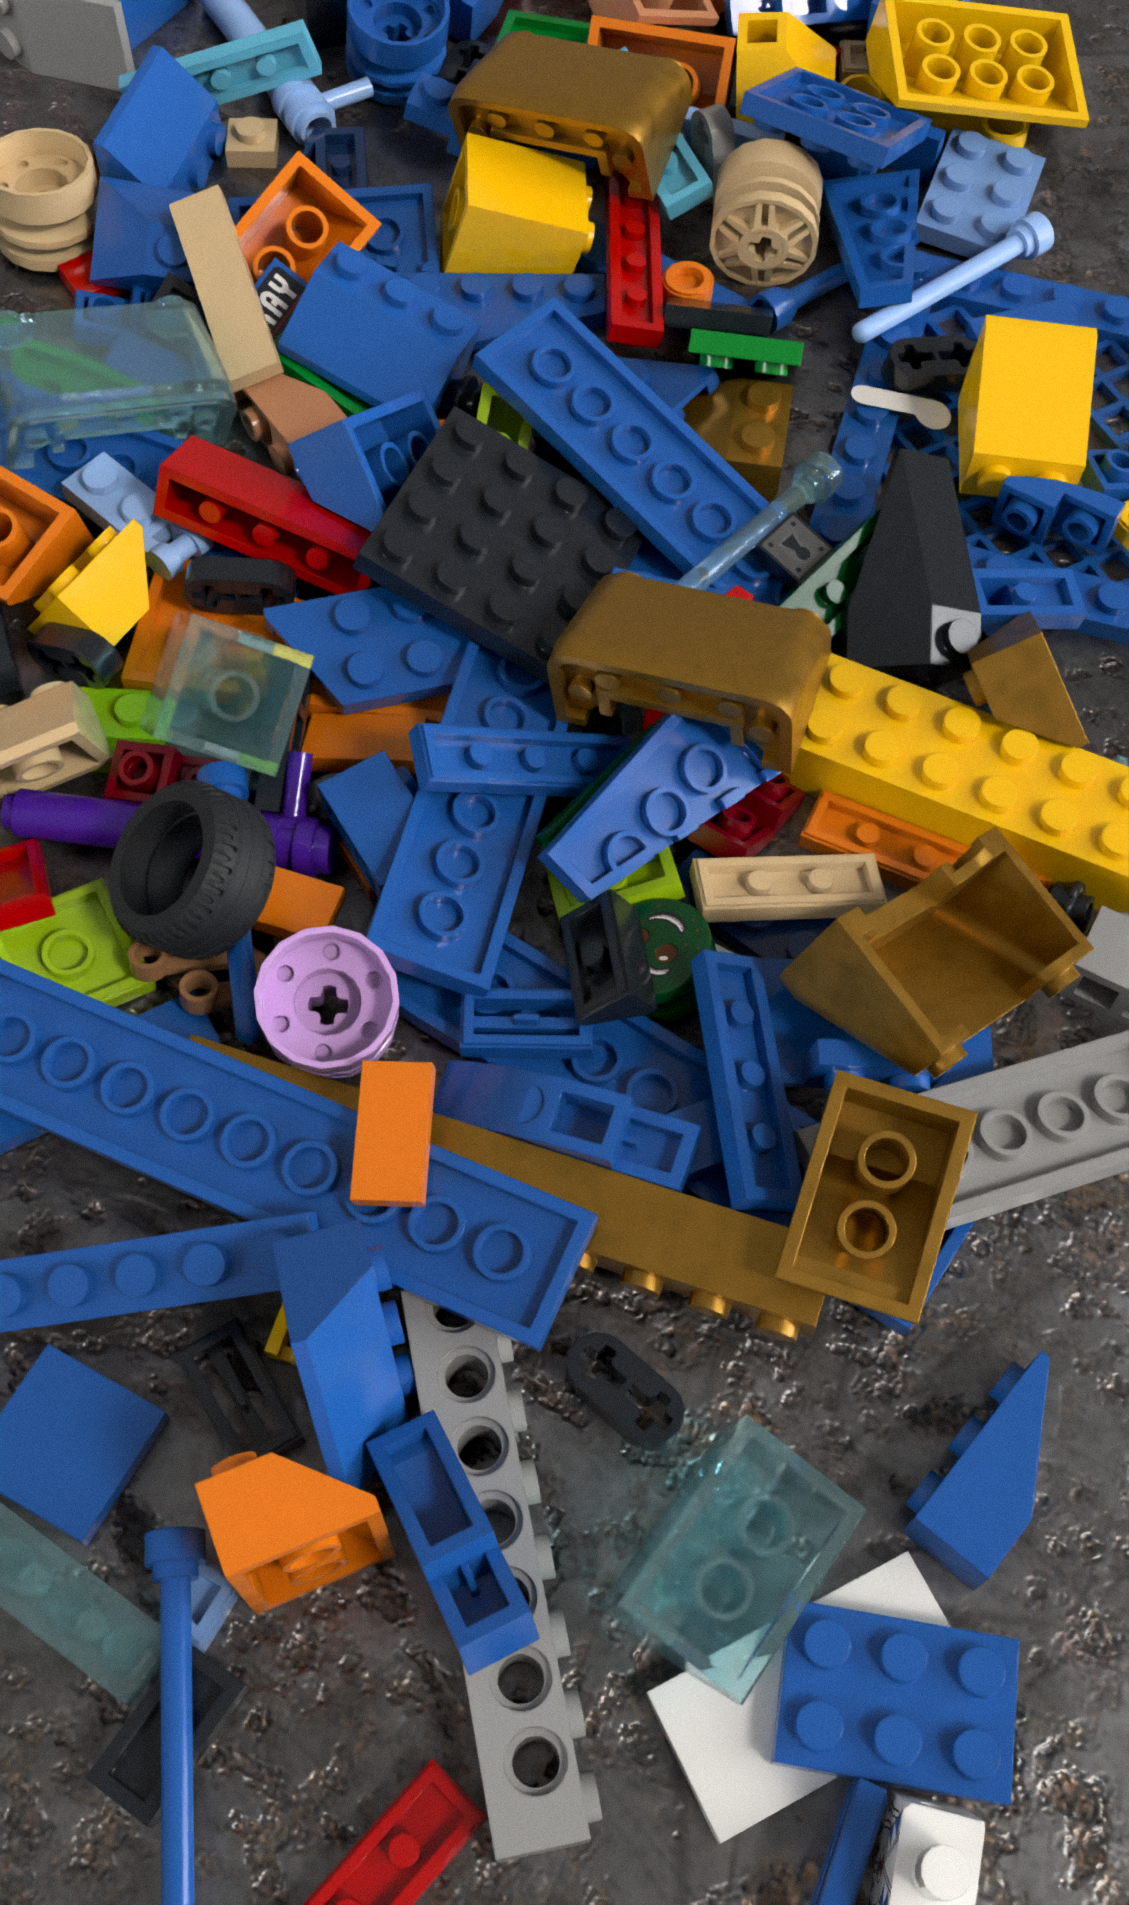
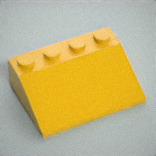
(977, 61)

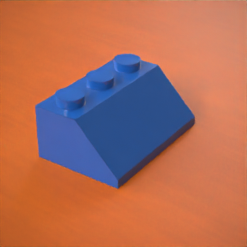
(162, 128)
(377, 331)
(366, 458)
(344, 1343)

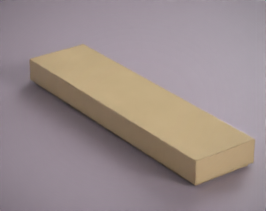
(226, 288)

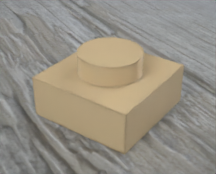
(252, 142)

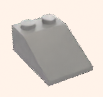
(68, 39)

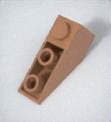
(283, 412)

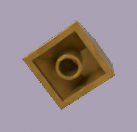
(1023, 683)

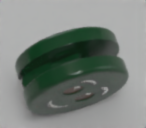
(672, 939)

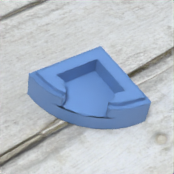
(210, 1604)

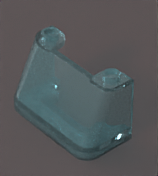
(109, 376)

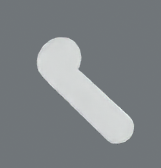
(927, 411)

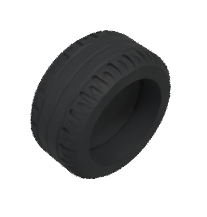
(226, 888)

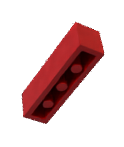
(259, 515)

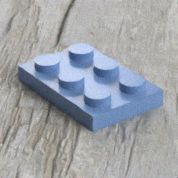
(977, 193)

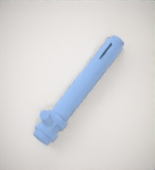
(295, 102)

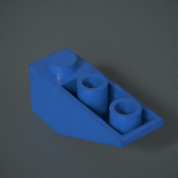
(989, 1491)

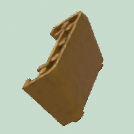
(579, 102)
(693, 659)
(941, 958)

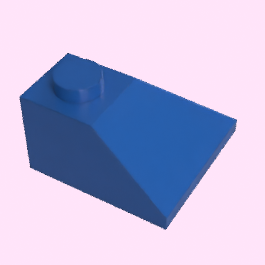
(136, 236)

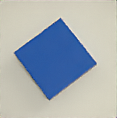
(72, 1443)

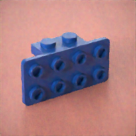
(815, 1048)

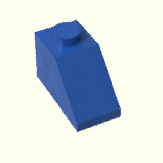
(370, 812)

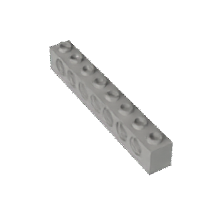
(520, 1817)

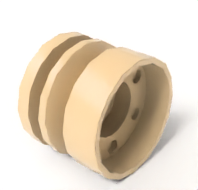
(46, 198)
(766, 212)

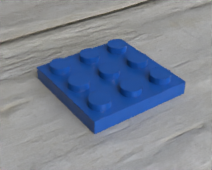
(834, 118)

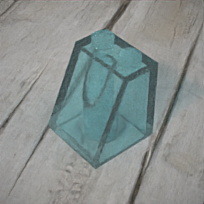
(226, 693)

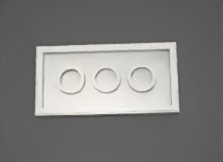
(729, 1745)

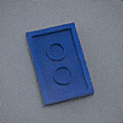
(898, 1704)

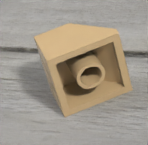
(50, 739)

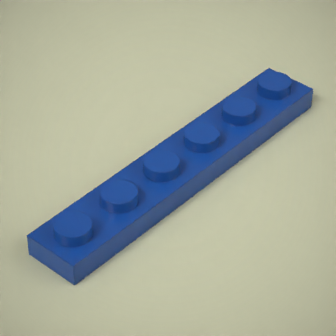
(145, 1273)

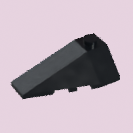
(916, 585)

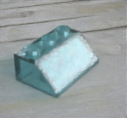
(734, 1559)

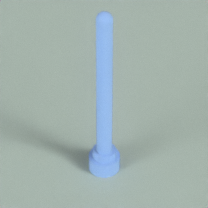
(1025, 240)

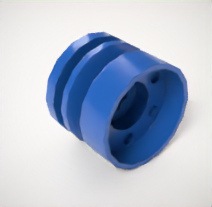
(394, 43)

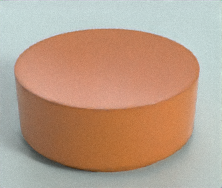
(688, 281)

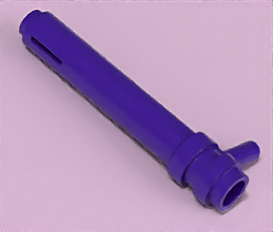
(300, 840)

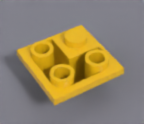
(774, 44)
(102, 588)

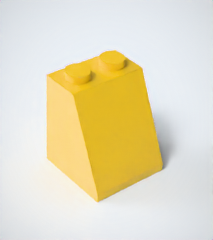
(514, 211)
(1025, 404)

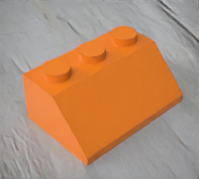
(705, 57)
(302, 221)
(36, 538)
(288, 1527)

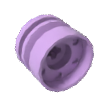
(300, 976)

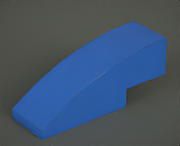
(453, 1542)

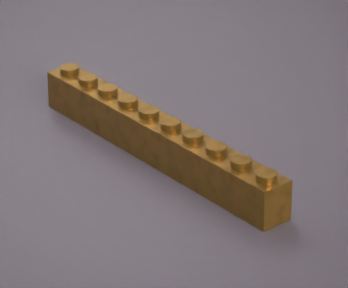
(643, 1229)

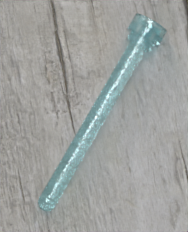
(812, 482)

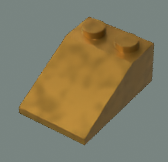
(746, 427)
(876, 1196)

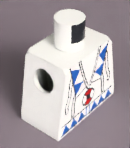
(926, 1853)

